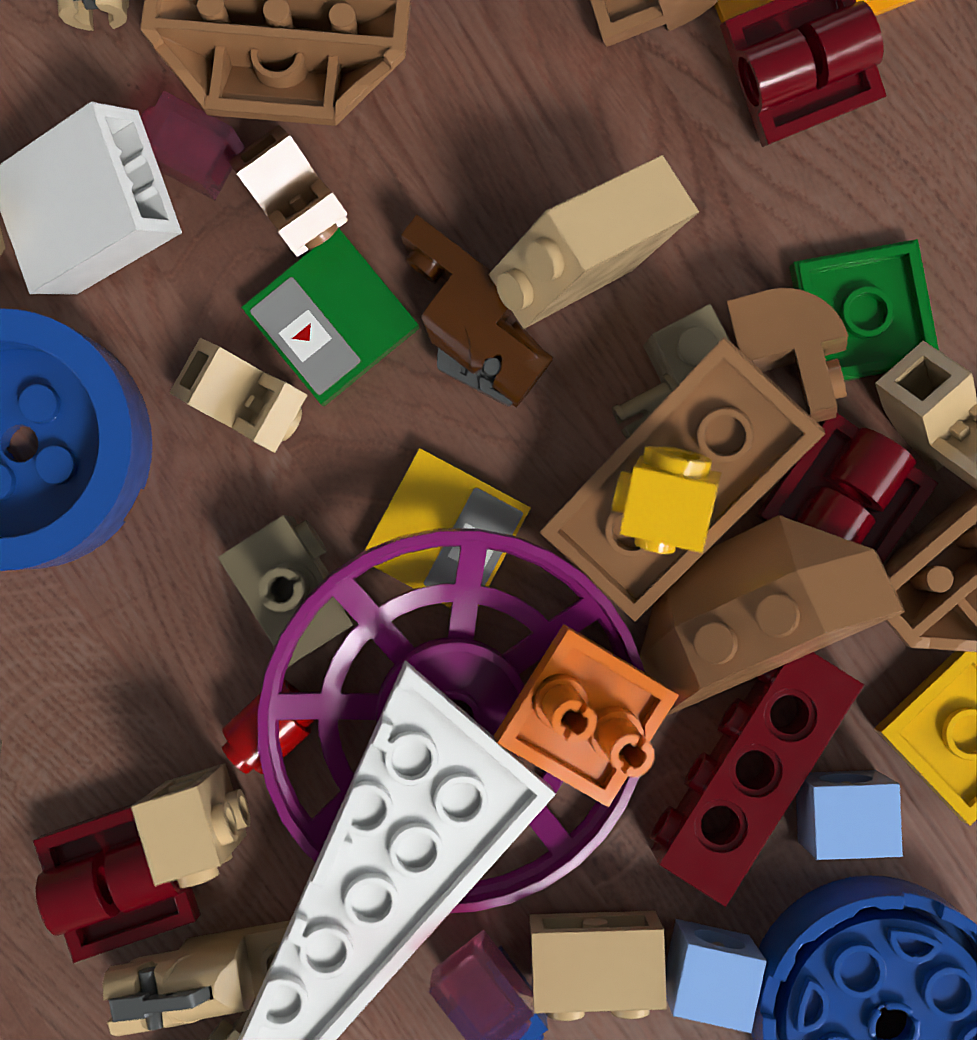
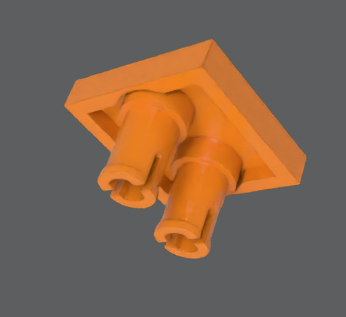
(586, 717)

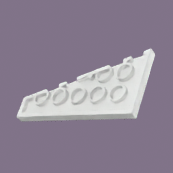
(405, 848)

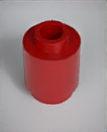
(243, 735)

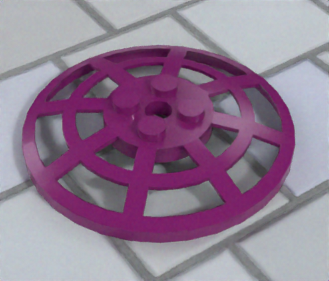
(457, 667)

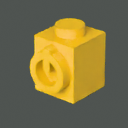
(667, 500)

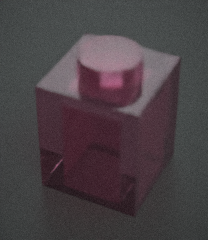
(191, 144)
(482, 992)

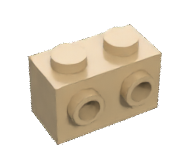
(191, 826)
(597, 964)

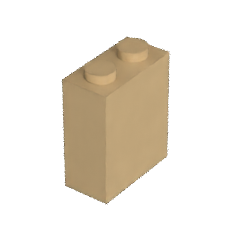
(592, 241)

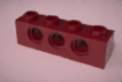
(721, 859)

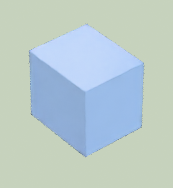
(849, 815)
(713, 976)

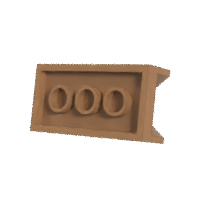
(718, 411)

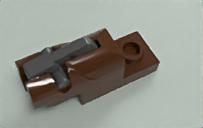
(470, 321)

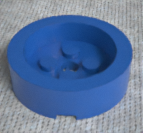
(89, 436)
(864, 949)

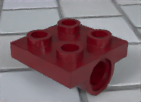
(805, 62)
(852, 487)
(102, 888)

